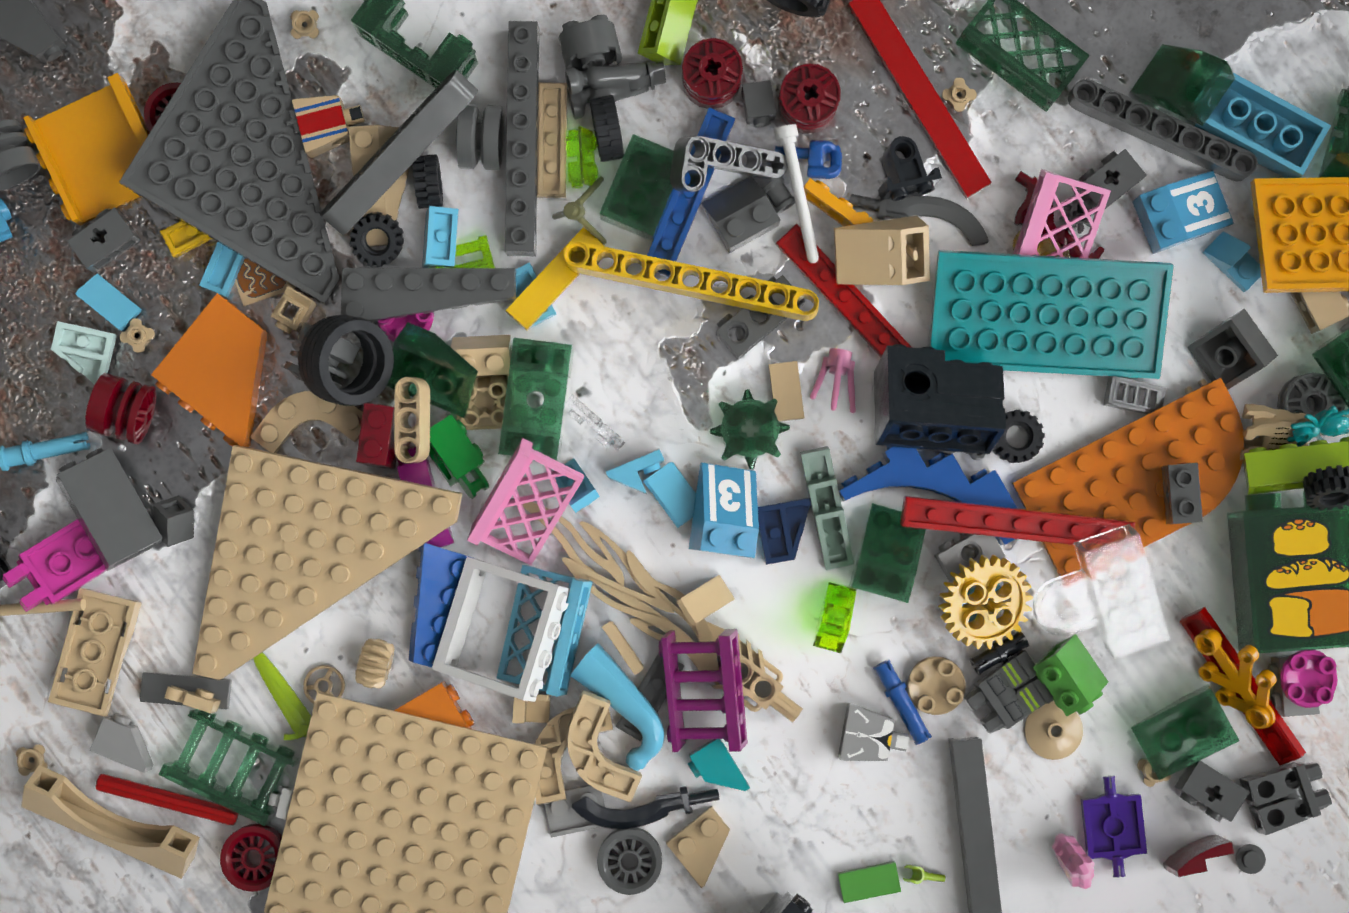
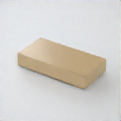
(786, 390)
(623, 647)

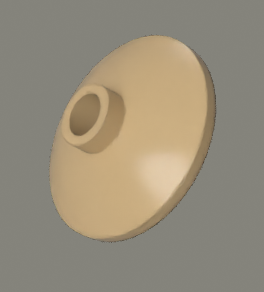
(1039, 736)

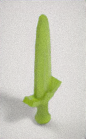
(285, 697)

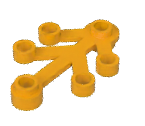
(1257, 709)

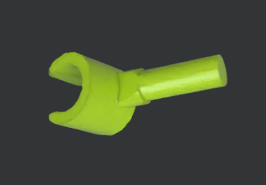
(920, 875)

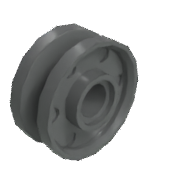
(1299, 388)

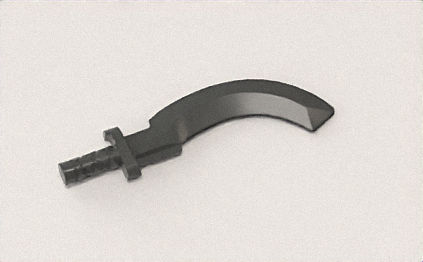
(928, 207)

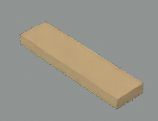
(552, 140)

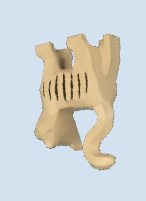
(1270, 425)

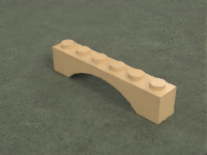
(60, 801)

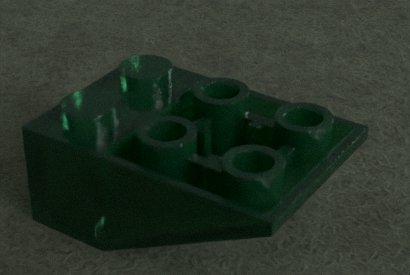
(1185, 82)
(887, 555)

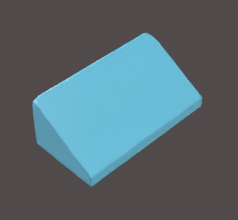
(108, 302)
(672, 493)

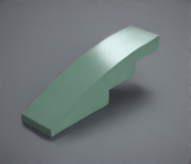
(827, 508)

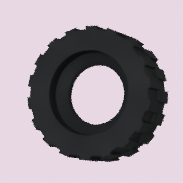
(606, 128)

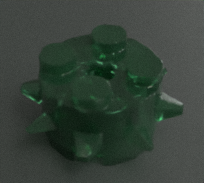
(760, 416)

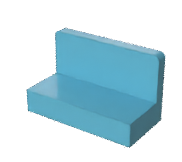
(440, 237)

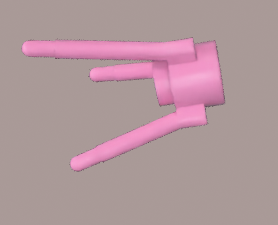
(838, 363)

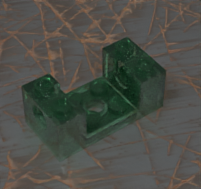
(378, 24)
(542, 369)

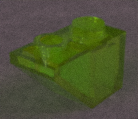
(835, 618)

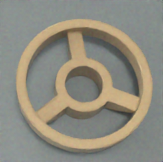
(327, 678)

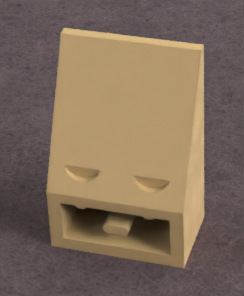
(883, 252)
(492, 360)

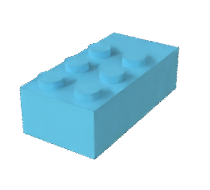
(1267, 126)

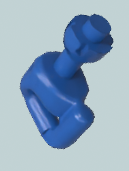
(817, 154)

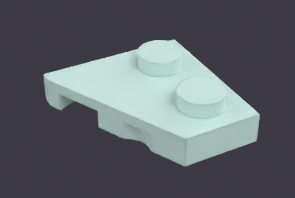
(84, 349)

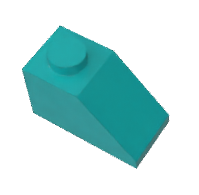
(717, 766)

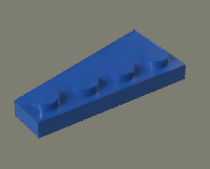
(437, 586)

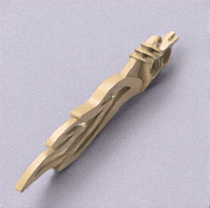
(649, 617)

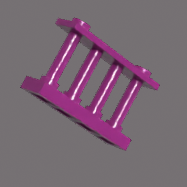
(728, 675)

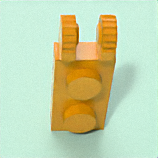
(836, 208)

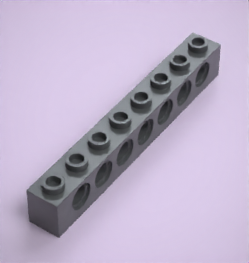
(522, 138)

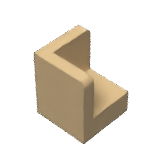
(532, 711)

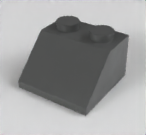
(741, 213)
(1233, 350)

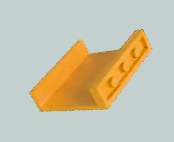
(90, 149)

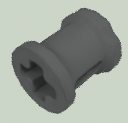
(779, 194)

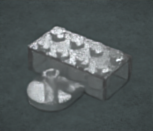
(1107, 592)

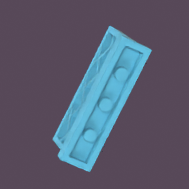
(567, 642)

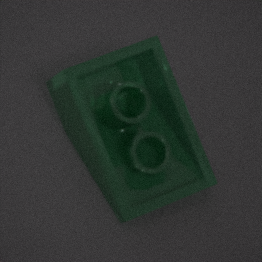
(428, 357)
(1185, 732)

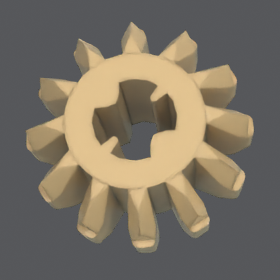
(374, 663)

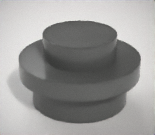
(1250, 859)

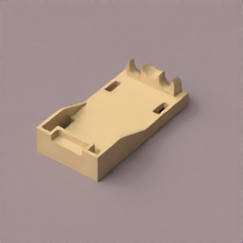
(94, 652)

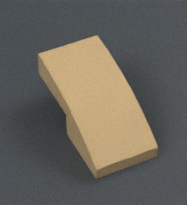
(705, 600)

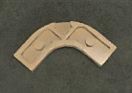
(300, 409)
(555, 739)
(587, 757)

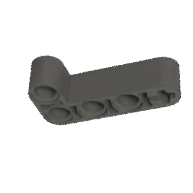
(730, 161)

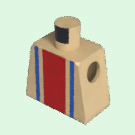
(325, 122)

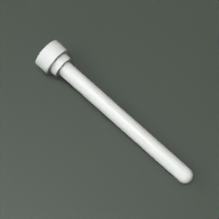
(787, 138)

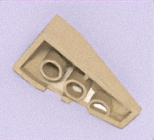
(363, 145)

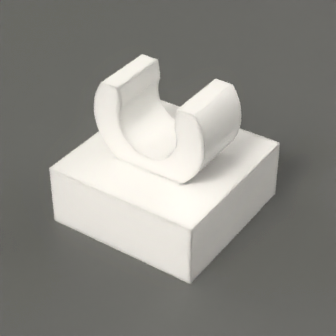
(282, 801)

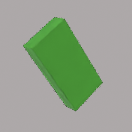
(869, 882)

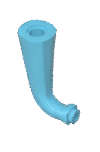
(606, 679)

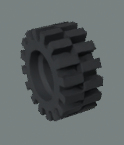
(428, 181)
(371, 256)
(1034, 441)
(1327, 488)

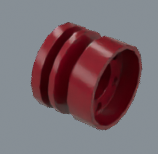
(704, 87)
(817, 112)
(120, 408)

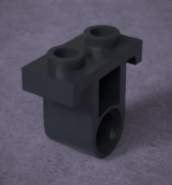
(906, 174)

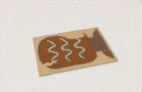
(257, 283)

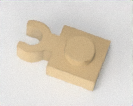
(199, 700)

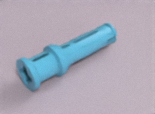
(30, 452)

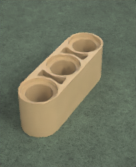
(403, 432)

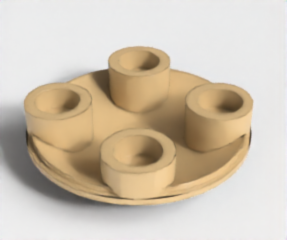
(936, 685)

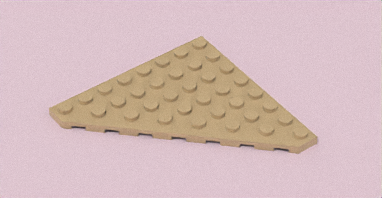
(300, 541)

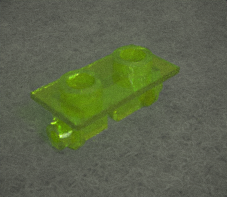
(581, 144)

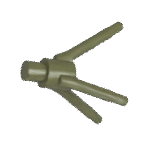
(576, 211)

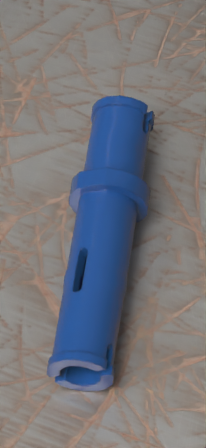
(896, 691)

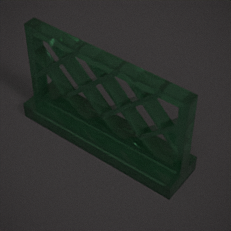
(1012, 69)

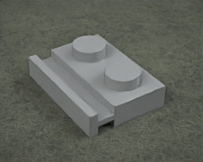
(563, 818)

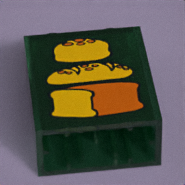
(1290, 575)

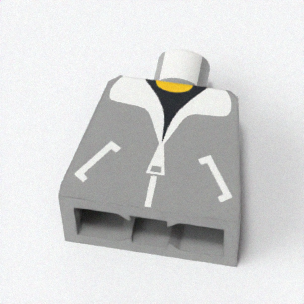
(869, 736)

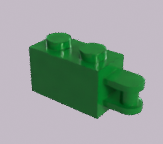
(457, 456)

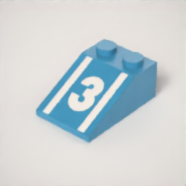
(1182, 211)
(725, 511)

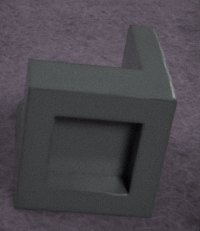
(174, 520)

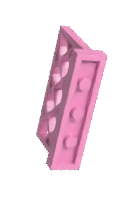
(1041, 207)
(506, 487)

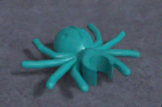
(1327, 422)

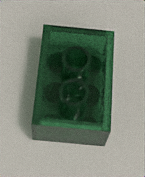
(640, 189)

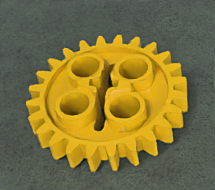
(985, 626)

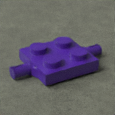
(1113, 826)

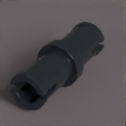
(998, 653)

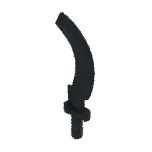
(643, 814)

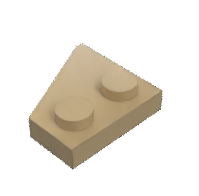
(700, 844)

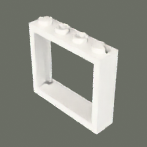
(461, 616)

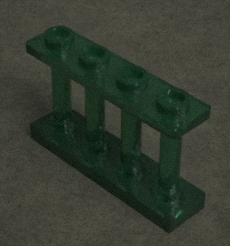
(231, 796)

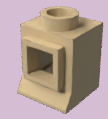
(305, 305)

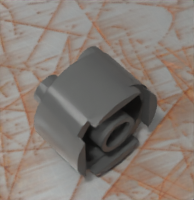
(589, 43)

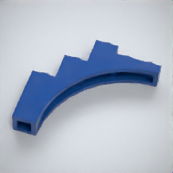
(942, 477)

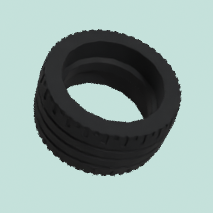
(376, 364)

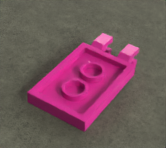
(56, 566)

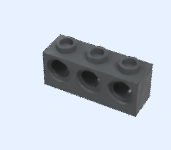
(753, 331)

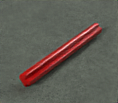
(166, 799)

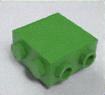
(1071, 676)

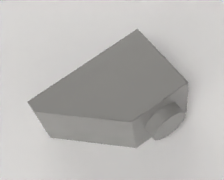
(122, 743)

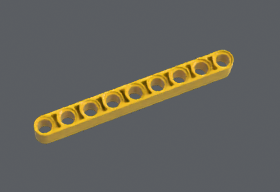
(680, 271)

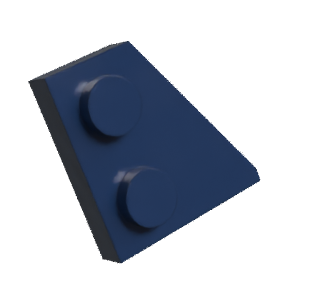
(782, 529)

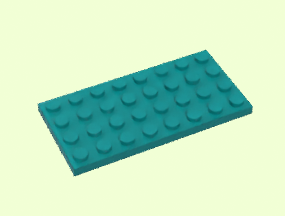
(1052, 313)

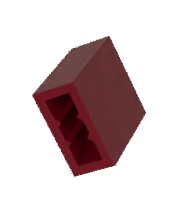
(377, 437)

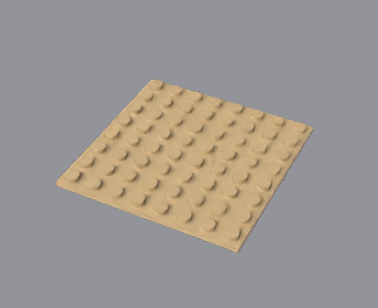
(403, 815)

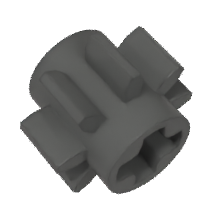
(1076, 206)

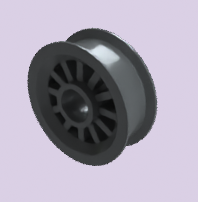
(612, 880)

